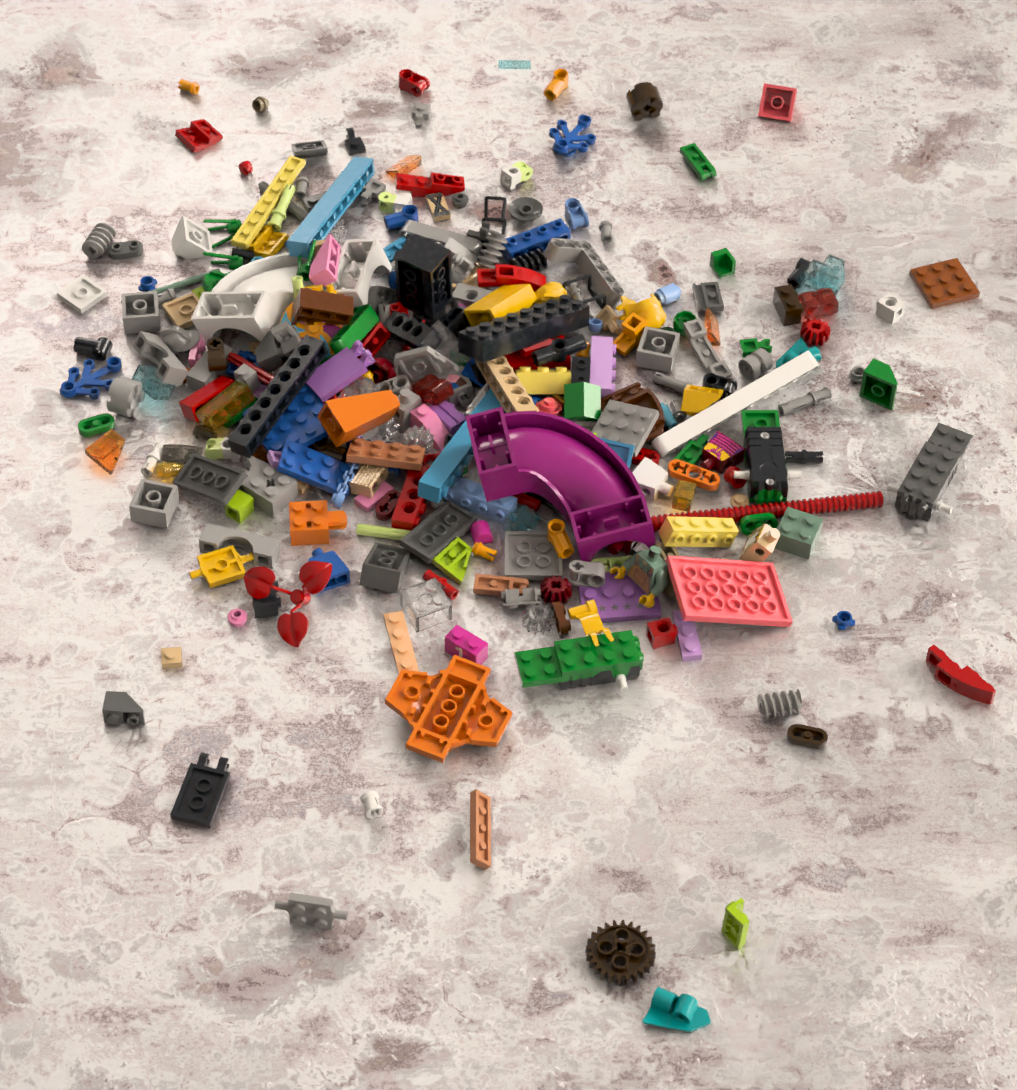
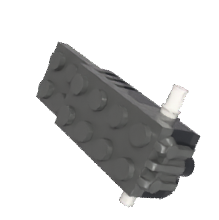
(931, 473)

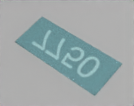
(514, 64)

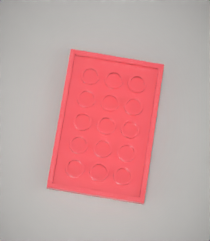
(728, 591)

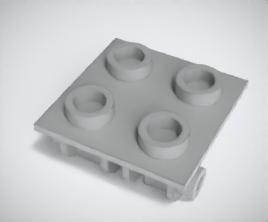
(461, 258)

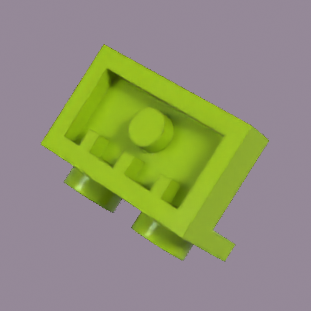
(735, 923)

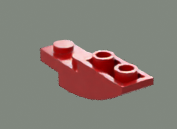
(435, 183)
(509, 275)
(963, 681)

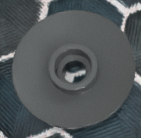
(525, 209)

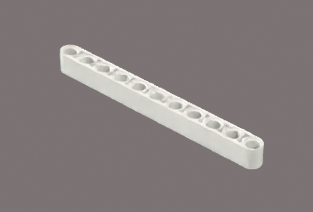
(734, 403)

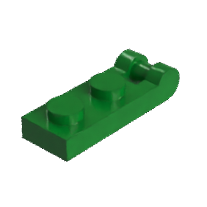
(698, 161)

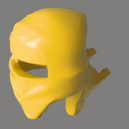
(648, 309)

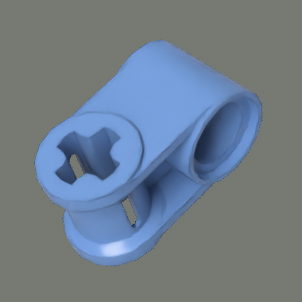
(575, 214)

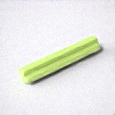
(381, 532)

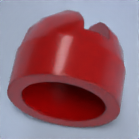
(245, 167)

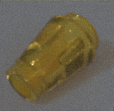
(168, 469)

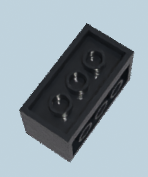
(423, 277)

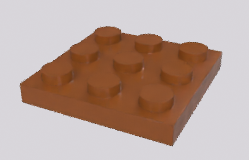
(944, 283)

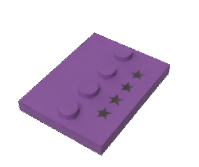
(619, 600)

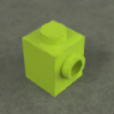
(240, 506)

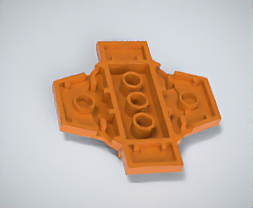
(448, 708)

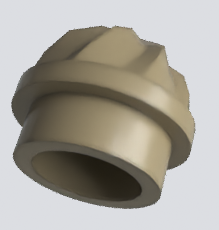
(260, 104)

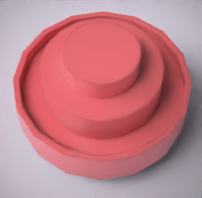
(549, 406)

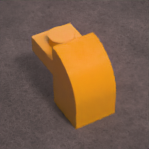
(631, 334)

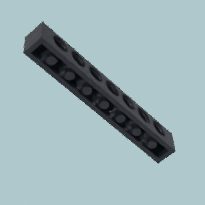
(277, 396)

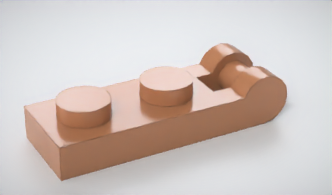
(494, 584)

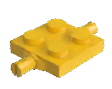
(221, 566)

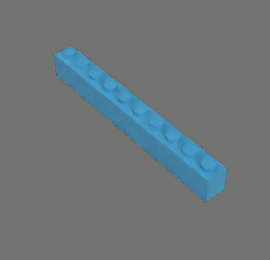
(331, 206)
(453, 458)

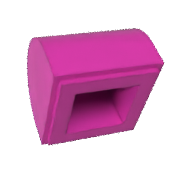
(481, 532)

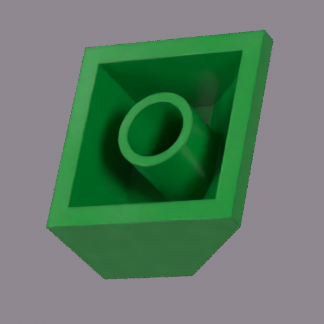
(879, 384)

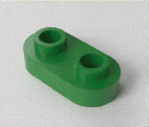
(96, 425)
(756, 521)

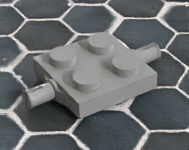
(311, 911)

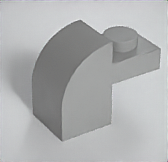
(287, 337)

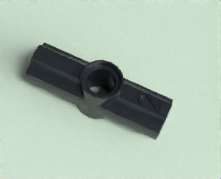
(559, 350)

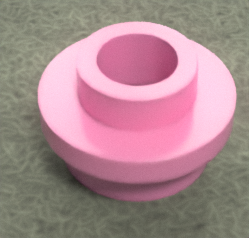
(237, 617)

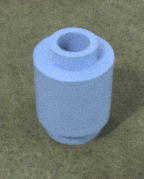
(668, 294)

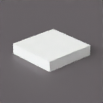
(82, 294)

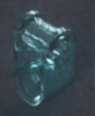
(521, 519)

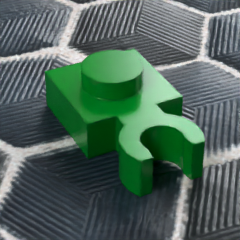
(748, 346)

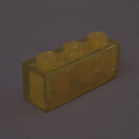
(225, 405)

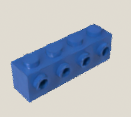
(535, 238)

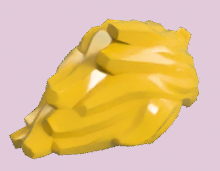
(549, 291)

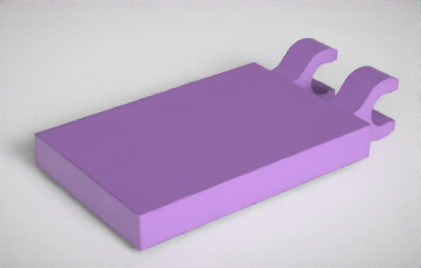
(340, 371)

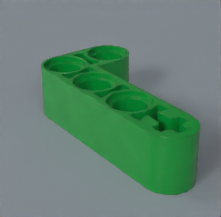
(362, 322)

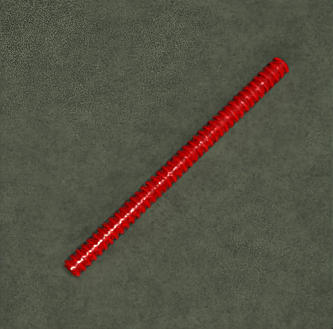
(809, 506)

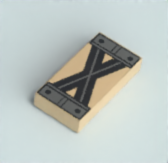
(438, 206)

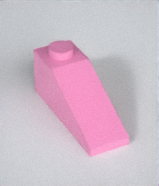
(325, 265)
(428, 418)

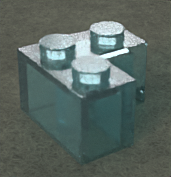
(826, 274)

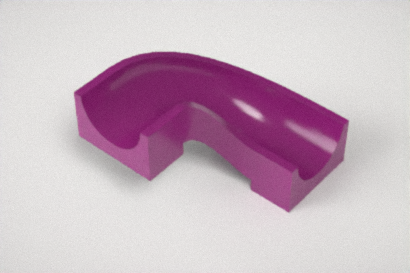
(567, 468)

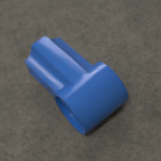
(398, 219)

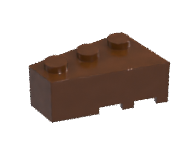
(322, 307)

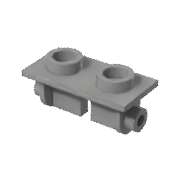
(513, 599)

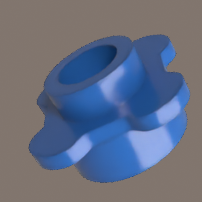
(147, 283)
(843, 620)

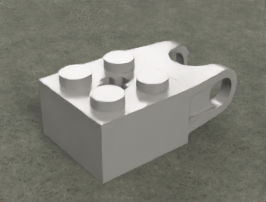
(268, 487)

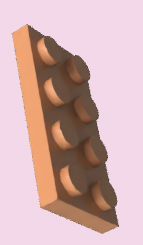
(386, 454)

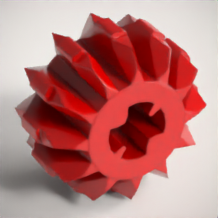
(815, 332)

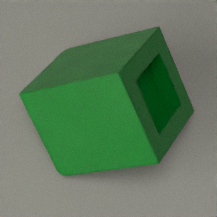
(722, 262)

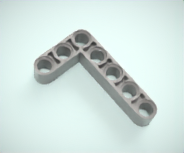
(589, 263)

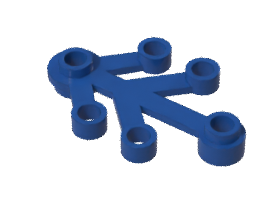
(563, 145)
(71, 388)

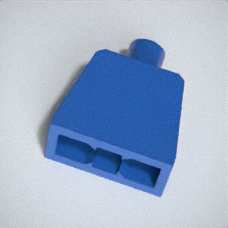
(340, 572)

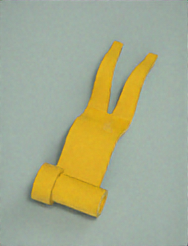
(590, 620)

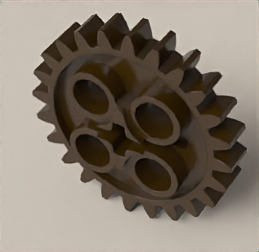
(620, 952)

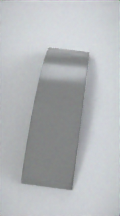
(703, 349)

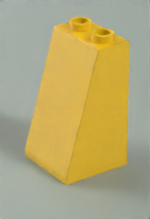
(500, 303)

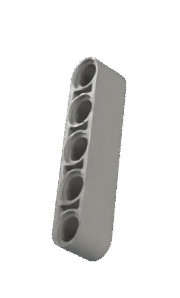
(439, 235)

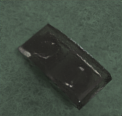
(179, 453)

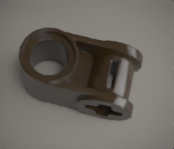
(216, 356)

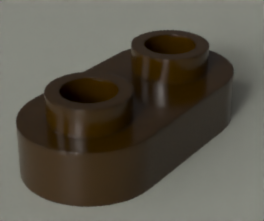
(807, 736)

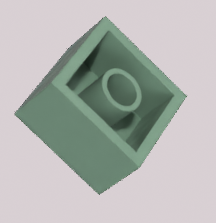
(799, 532)

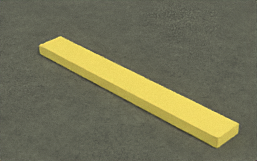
(267, 203)

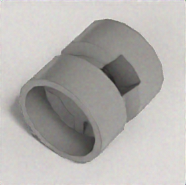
(755, 364)

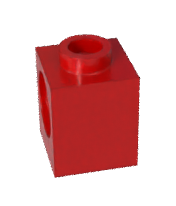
(661, 633)

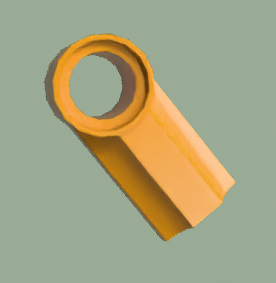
(557, 84)
(558, 537)

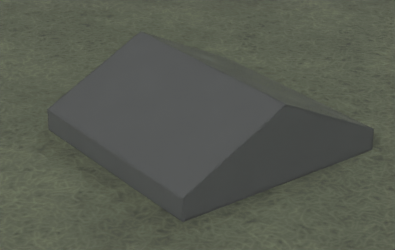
(309, 149)

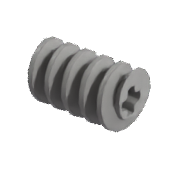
(98, 240)
(492, 250)
(779, 703)

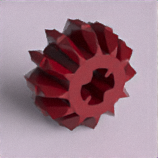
(555, 589)

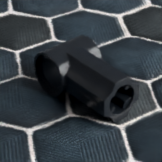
(796, 276)
(97, 348)

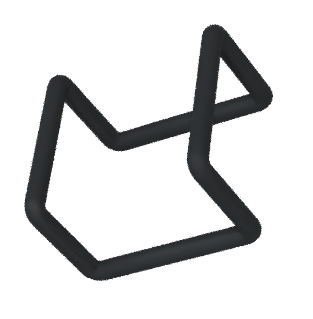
(502, 219)
(596, 298)

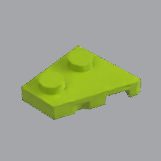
(454, 560)

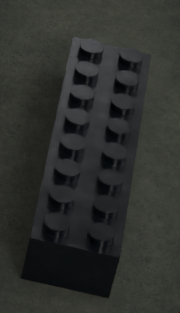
(523, 328)

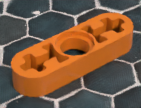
(708, 475)

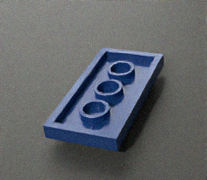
(312, 467)

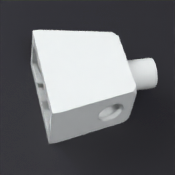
(652, 479)

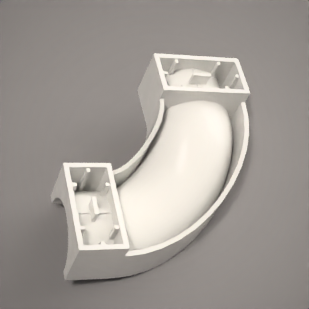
(261, 291)

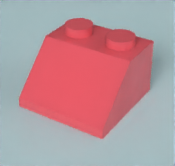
(777, 102)

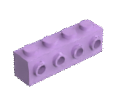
(602, 363)

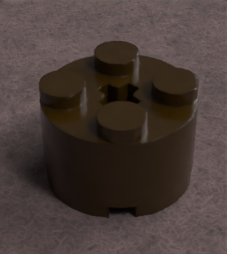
(644, 101)

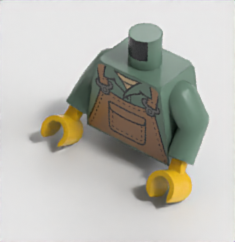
(647, 571)

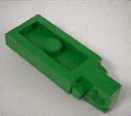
(692, 451)

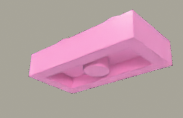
(196, 352)

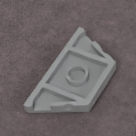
(423, 361)

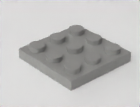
(626, 423)
(530, 556)

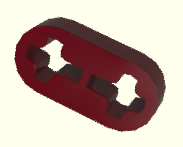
(385, 504)

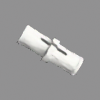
(152, 458)

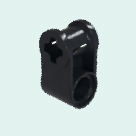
(719, 382)

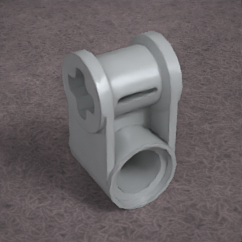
(588, 573)

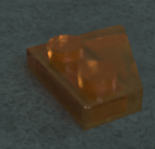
(106, 450)

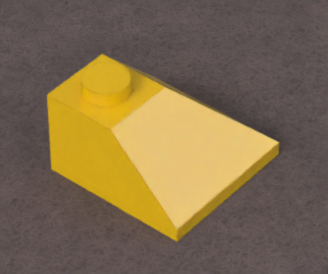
(698, 398)

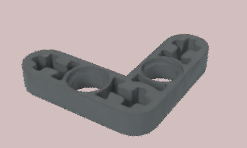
(381, 295)

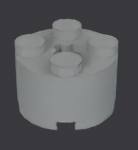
(125, 396)

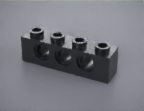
(411, 331)

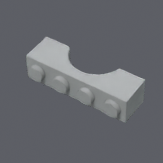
(169, 368)
(264, 549)

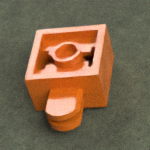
(312, 521)

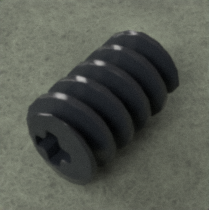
(530, 260)

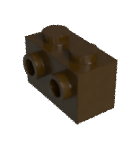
(787, 305)

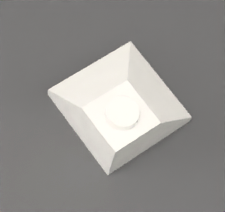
(191, 240)

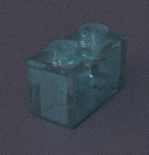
(152, 384)

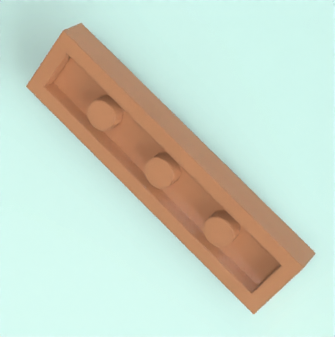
(480, 829)

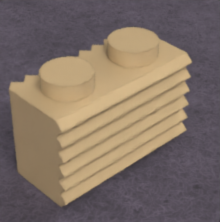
(366, 478)

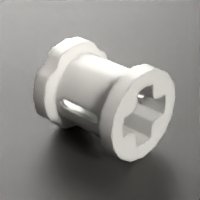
(371, 803)

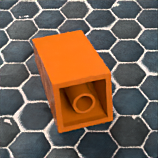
(357, 414)

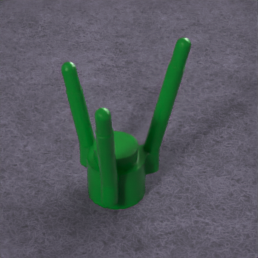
(232, 227)
(233, 261)
(304, 270)

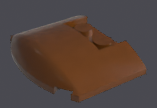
(641, 397)

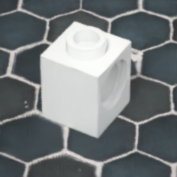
(890, 308)

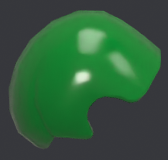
(679, 319)

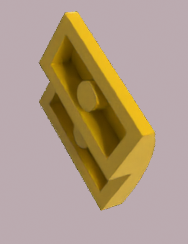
(268, 242)

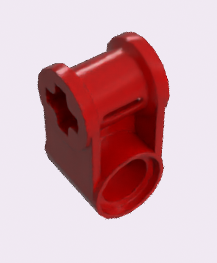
(411, 82)

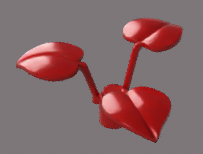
(295, 625)

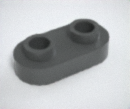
(125, 249)

